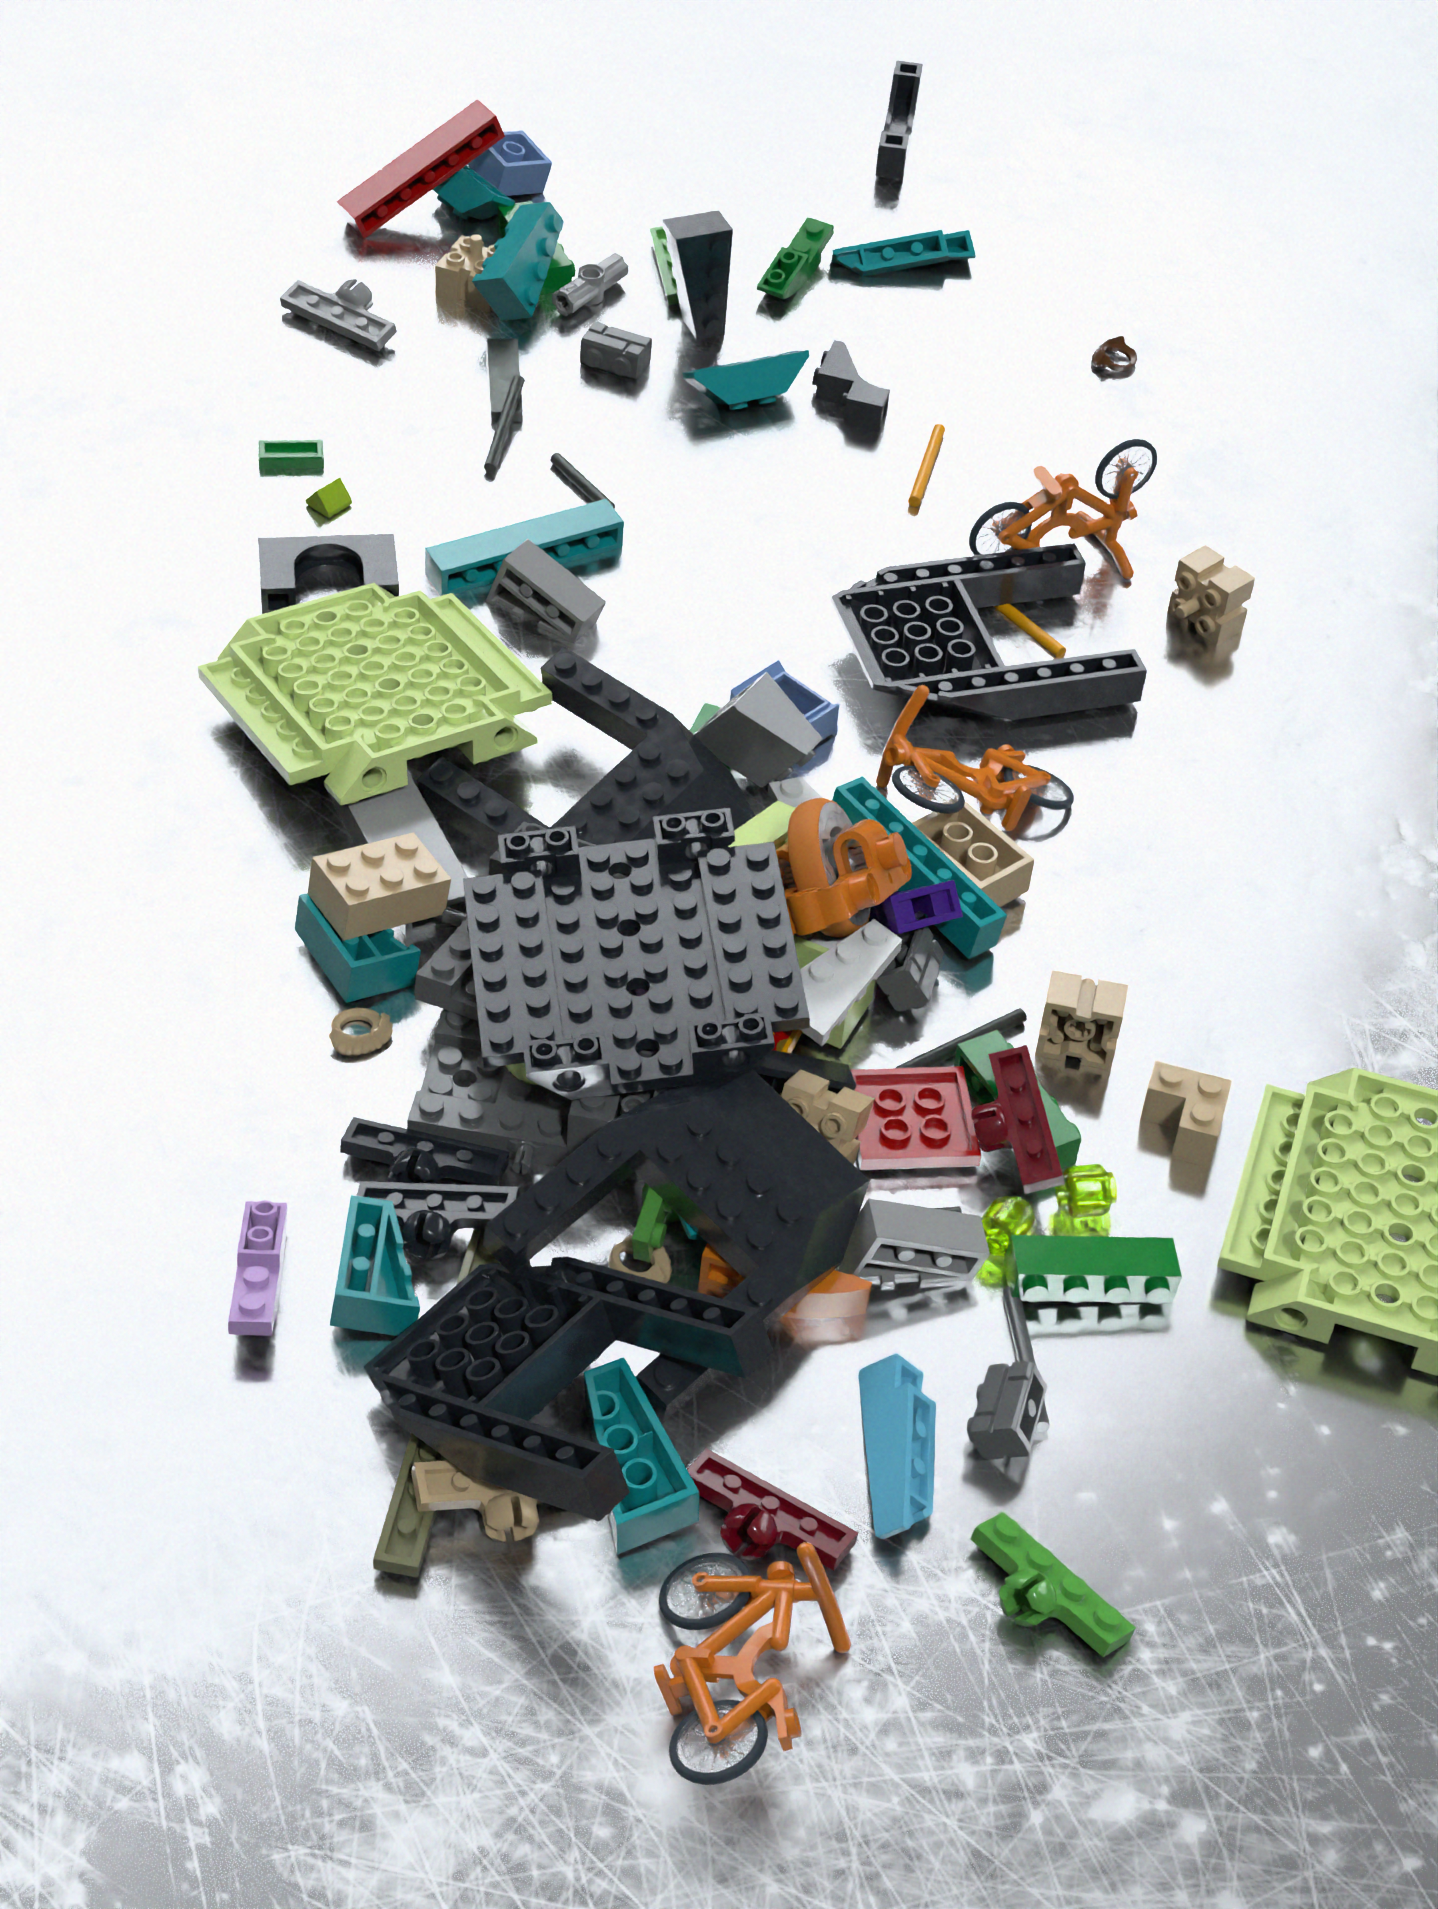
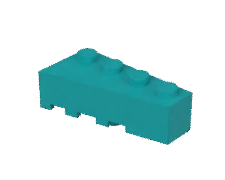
(659, 1485)

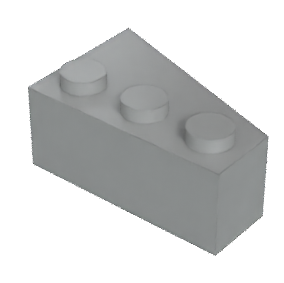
(546, 592)
(913, 1242)

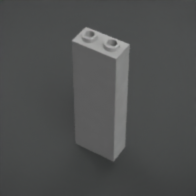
(403, 813)

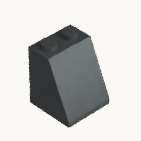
(760, 733)

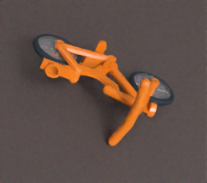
(1117, 477)
(937, 779)
(730, 1736)

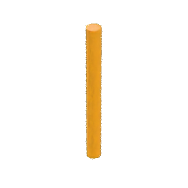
(926, 465)
(1032, 629)

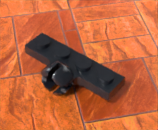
(423, 1156)
(439, 1210)

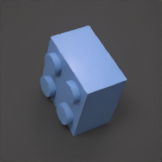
(514, 165)

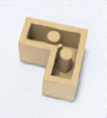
(1189, 1103)

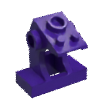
(902, 909)

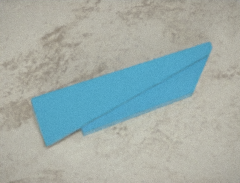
(898, 1443)

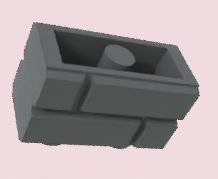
(615, 350)
(912, 971)
(1007, 1410)

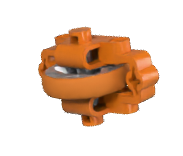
(837, 868)

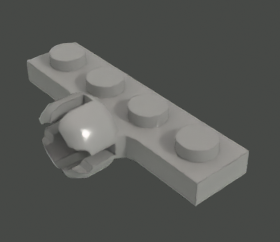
(341, 311)

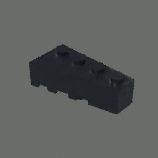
(701, 265)

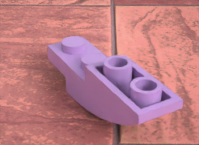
(258, 1268)

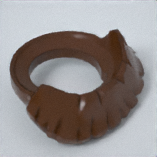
(1117, 344)

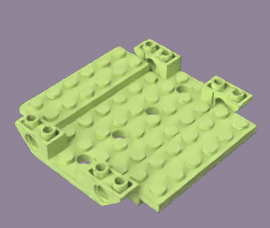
(371, 683)
(1321, 1205)

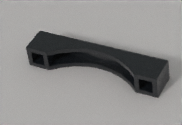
(899, 120)

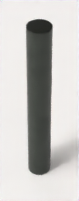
(578, 478)

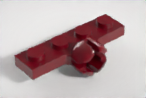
(1019, 1121)
(765, 1514)

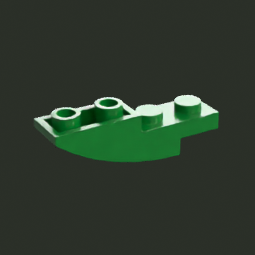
(798, 261)

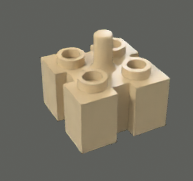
(457, 269)
(1211, 594)
(1081, 1019)
(833, 1115)

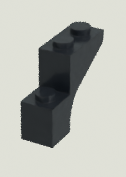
(841, 384)

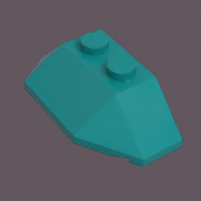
(471, 195)
(749, 379)

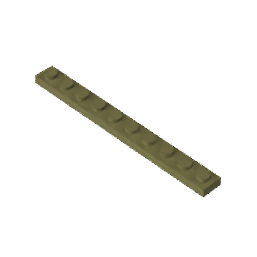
(405, 1529)

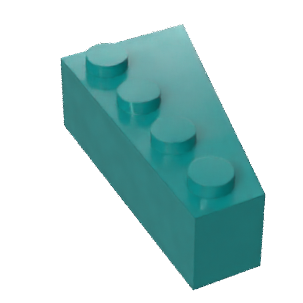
(521, 261)

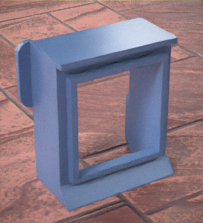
(816, 709)

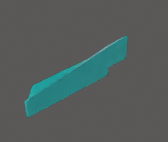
(905, 252)

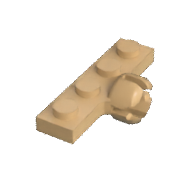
(447, 1487)

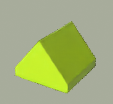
(330, 498)

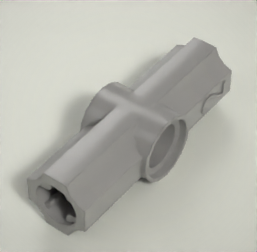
(590, 284)

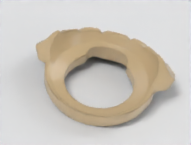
(362, 1044)
(660, 1261)

